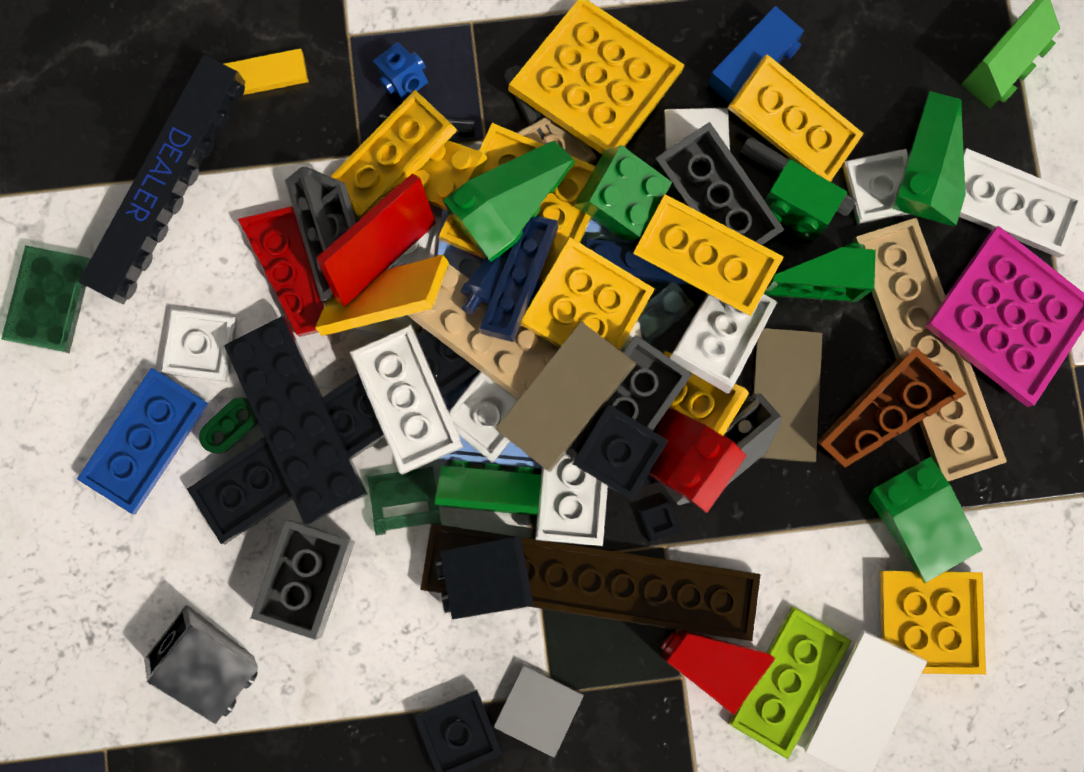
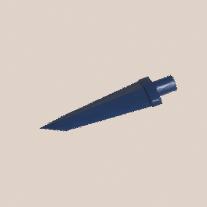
(483, 283)

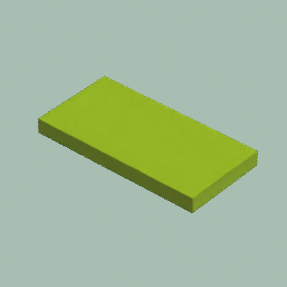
(794, 683)

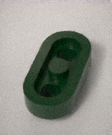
(229, 424)

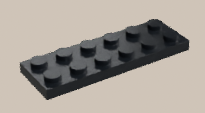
(295, 420)

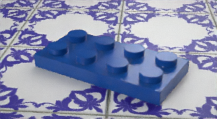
(142, 441)

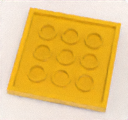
(596, 77)
(505, 145)

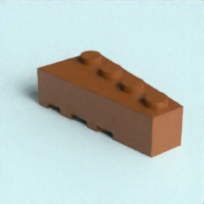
(890, 406)

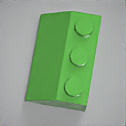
(1014, 54)

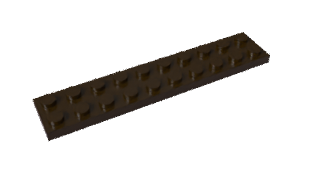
(620, 585)

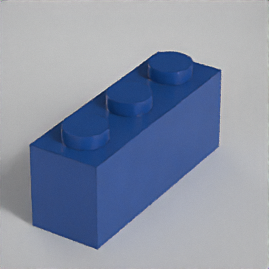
(773, 36)

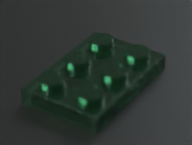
(46, 300)

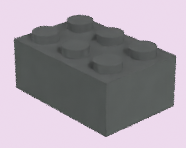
(302, 579)

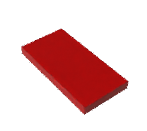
(377, 240)

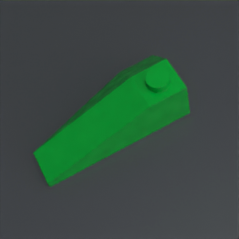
(935, 166)
(503, 200)

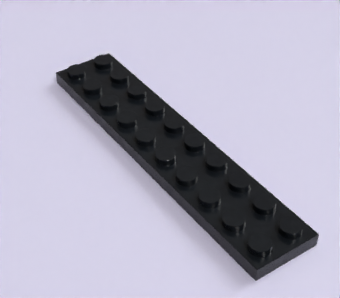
(251, 482)

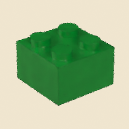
(623, 193)
(804, 200)

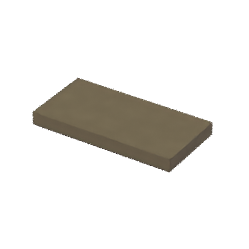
(789, 378)
(565, 396)

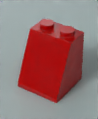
(717, 666)

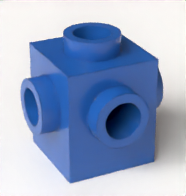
(400, 71)

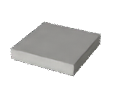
(538, 710)

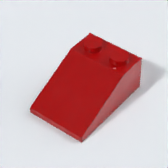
(695, 459)

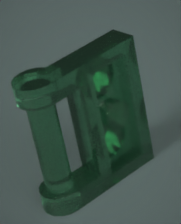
(403, 489)

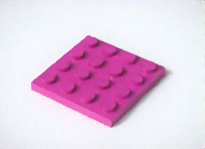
(1011, 316)

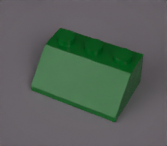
(488, 488)

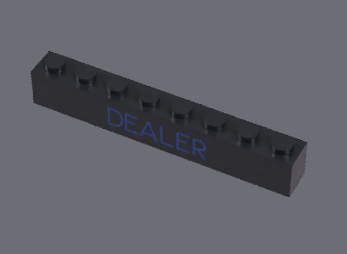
(163, 180)

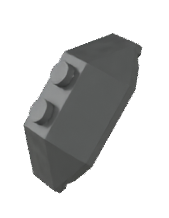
(321, 214)
(751, 431)

